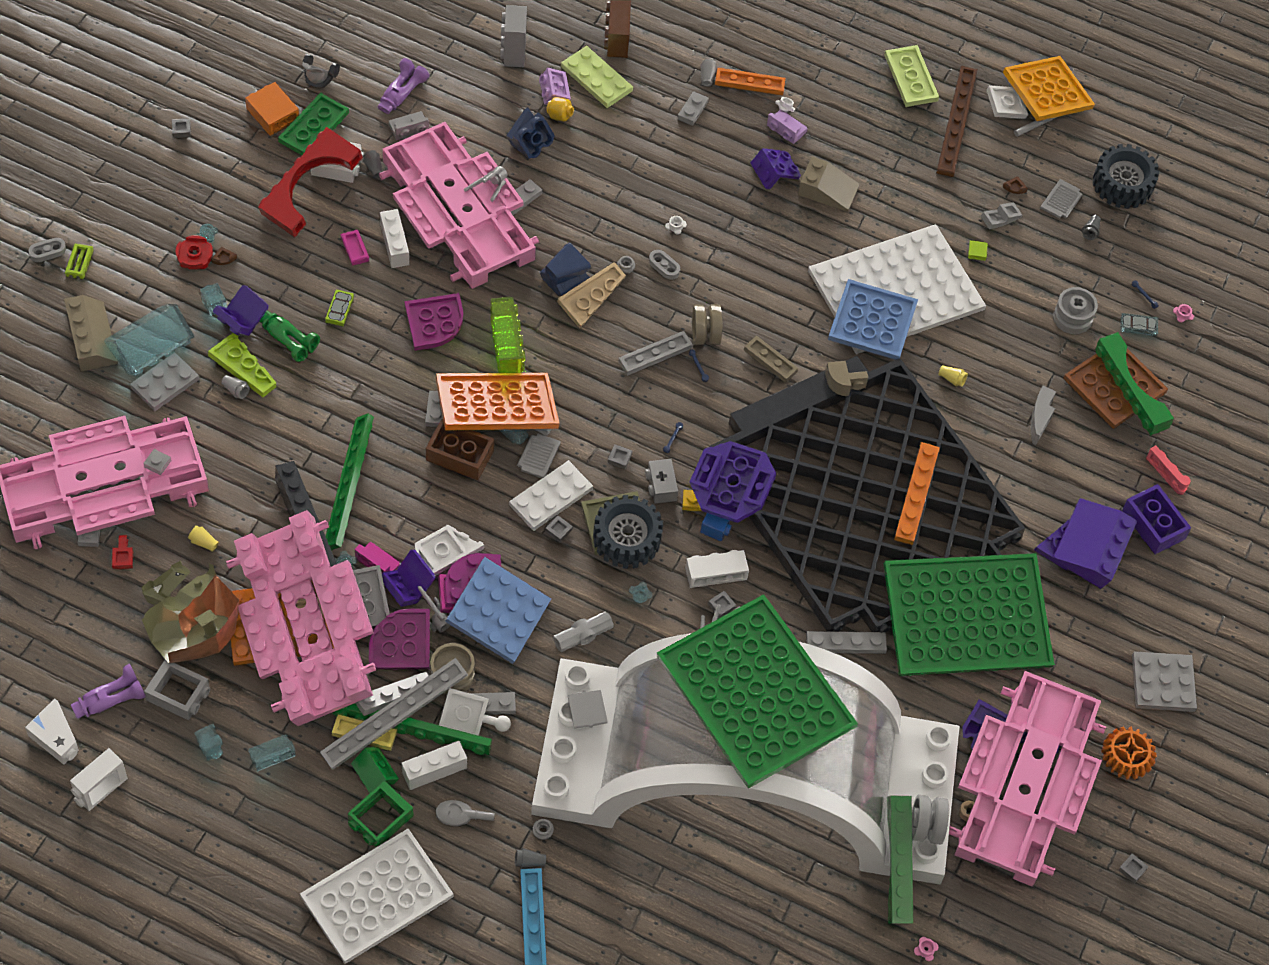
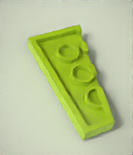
(236, 359)

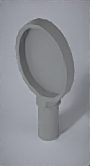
(459, 813)

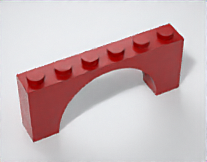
(326, 149)

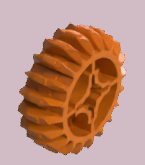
(1120, 759)

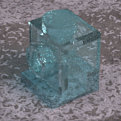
(209, 742)

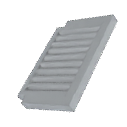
(1061, 199)
(538, 455)

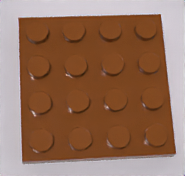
(1103, 395)

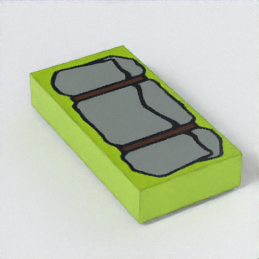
(339, 308)

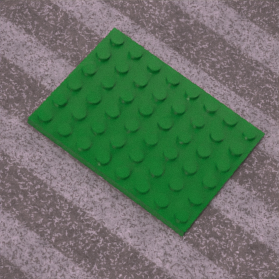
(968, 614)
(756, 690)

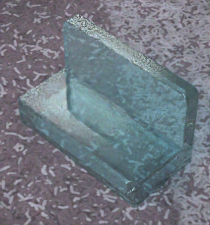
(272, 752)

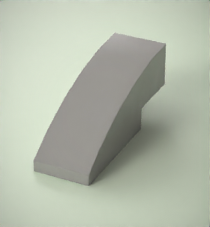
(1042, 413)

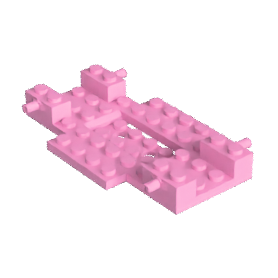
(488, 233)
(38, 485)
(286, 565)
(1009, 830)

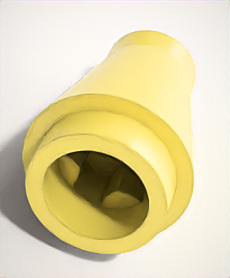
(953, 375)
(202, 538)

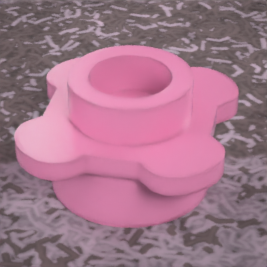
(1187, 313)
(926, 943)

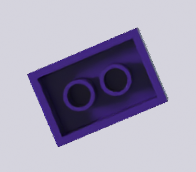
(1157, 519)

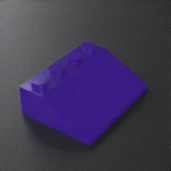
(1094, 541)

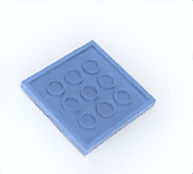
(873, 319)
(498, 610)

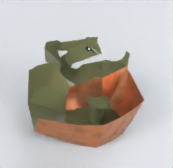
(194, 620)

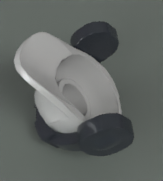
(317, 76)

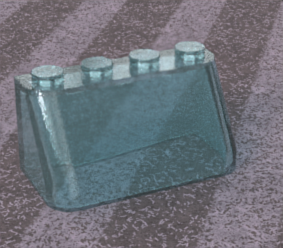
(150, 338)

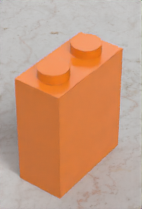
(272, 108)

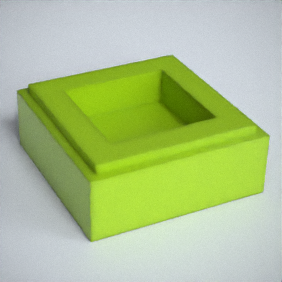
(977, 250)

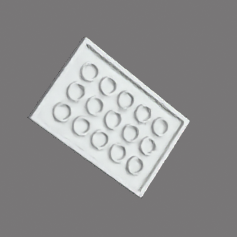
(376, 895)

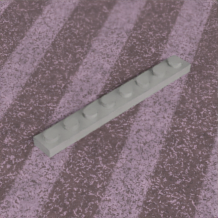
(393, 713)

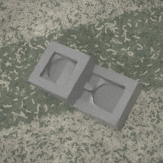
(1002, 216)

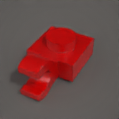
(123, 555)

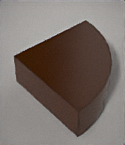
(1015, 186)
(223, 257)

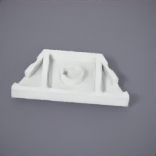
(445, 547)

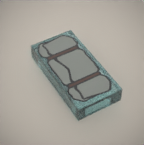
(1139, 324)

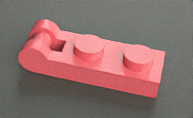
(1168, 470)

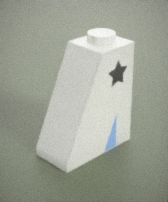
(53, 733)

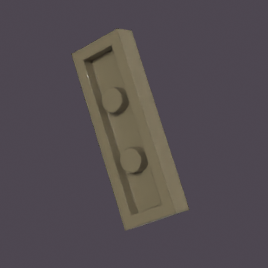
(771, 359)

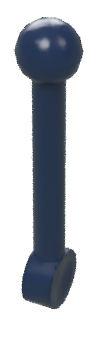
(1154, 304)
(705, 377)
(679, 426)

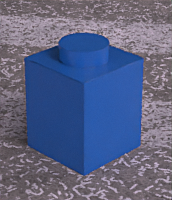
(715, 527)

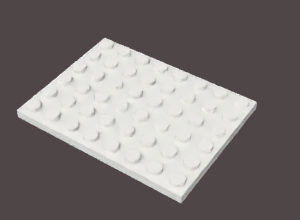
(910, 265)

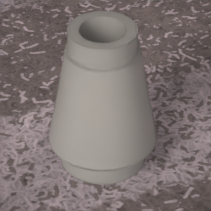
(708, 71)
(236, 387)

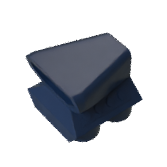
(530, 134)
(566, 270)

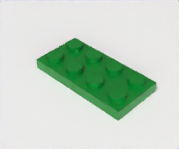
(317, 116)

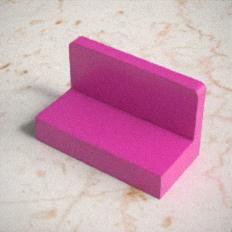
(373, 556)

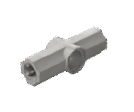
(583, 631)

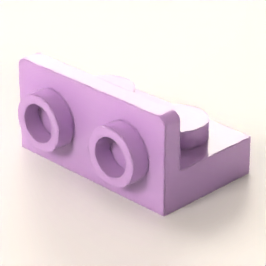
(554, 85)
(786, 126)

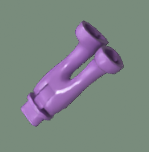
(395, 93)
(99, 699)

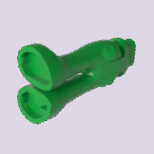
(280, 329)

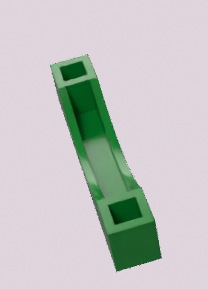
(1152, 413)
(901, 867)

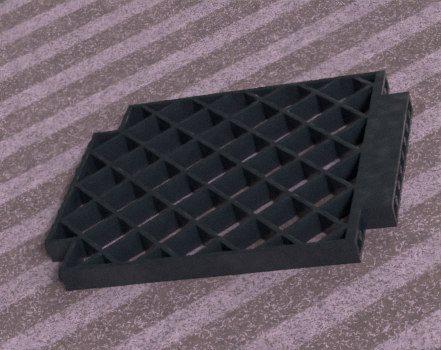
(808, 401)

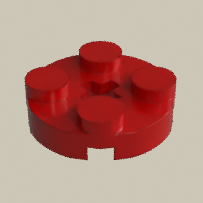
(196, 261)

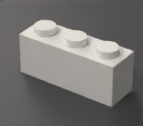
(394, 238)
(717, 568)
(434, 765)

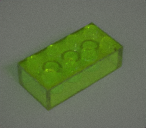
(506, 335)

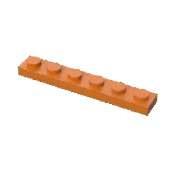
(916, 493)

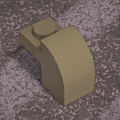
(841, 381)

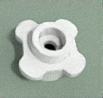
(785, 104)
(676, 220)

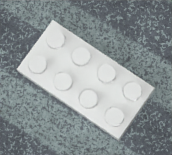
(551, 495)

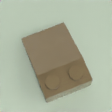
(828, 185)

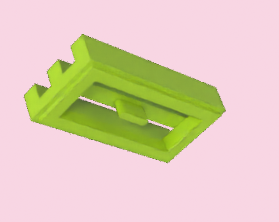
(76, 272)

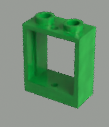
(392, 798)

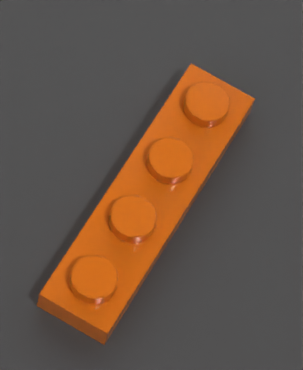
(750, 81)

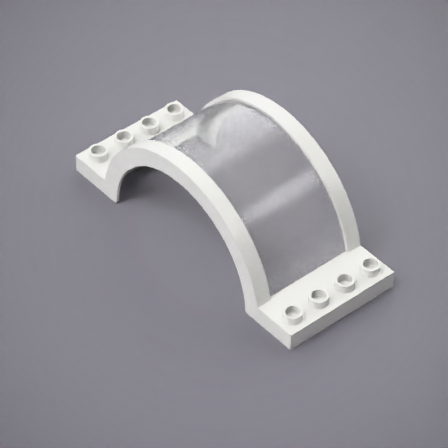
(664, 750)

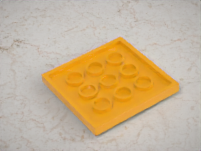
(1048, 88)

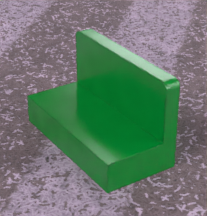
(373, 768)

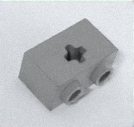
(662, 481)

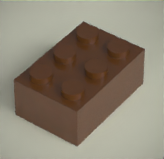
(618, 28)
(460, 450)

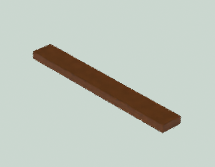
(957, 121)

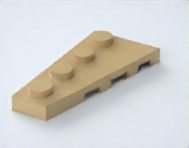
(588, 296)

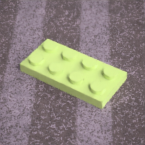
(596, 76)
(911, 76)

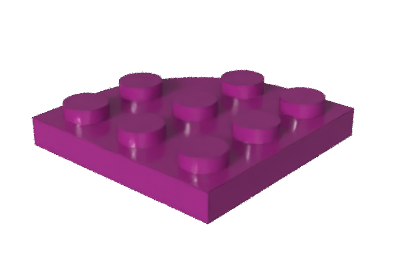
(434, 320)
(461, 573)
(402, 640)

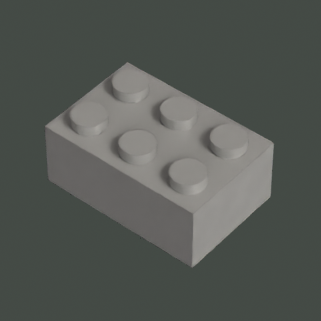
(513, 36)

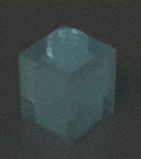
(212, 296)

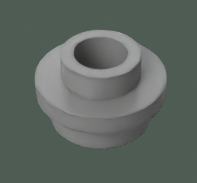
(626, 260)
(543, 823)

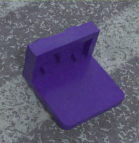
(772, 165)
(243, 311)
(407, 578)

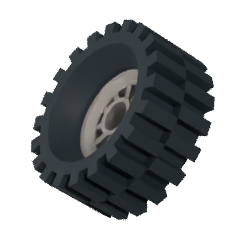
(1125, 176)
(621, 518)

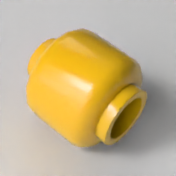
(560, 109)

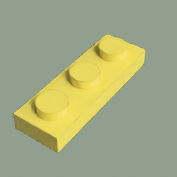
(345, 724)

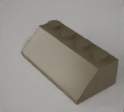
(89, 330)

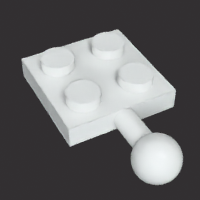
(1006, 102)
(467, 712)

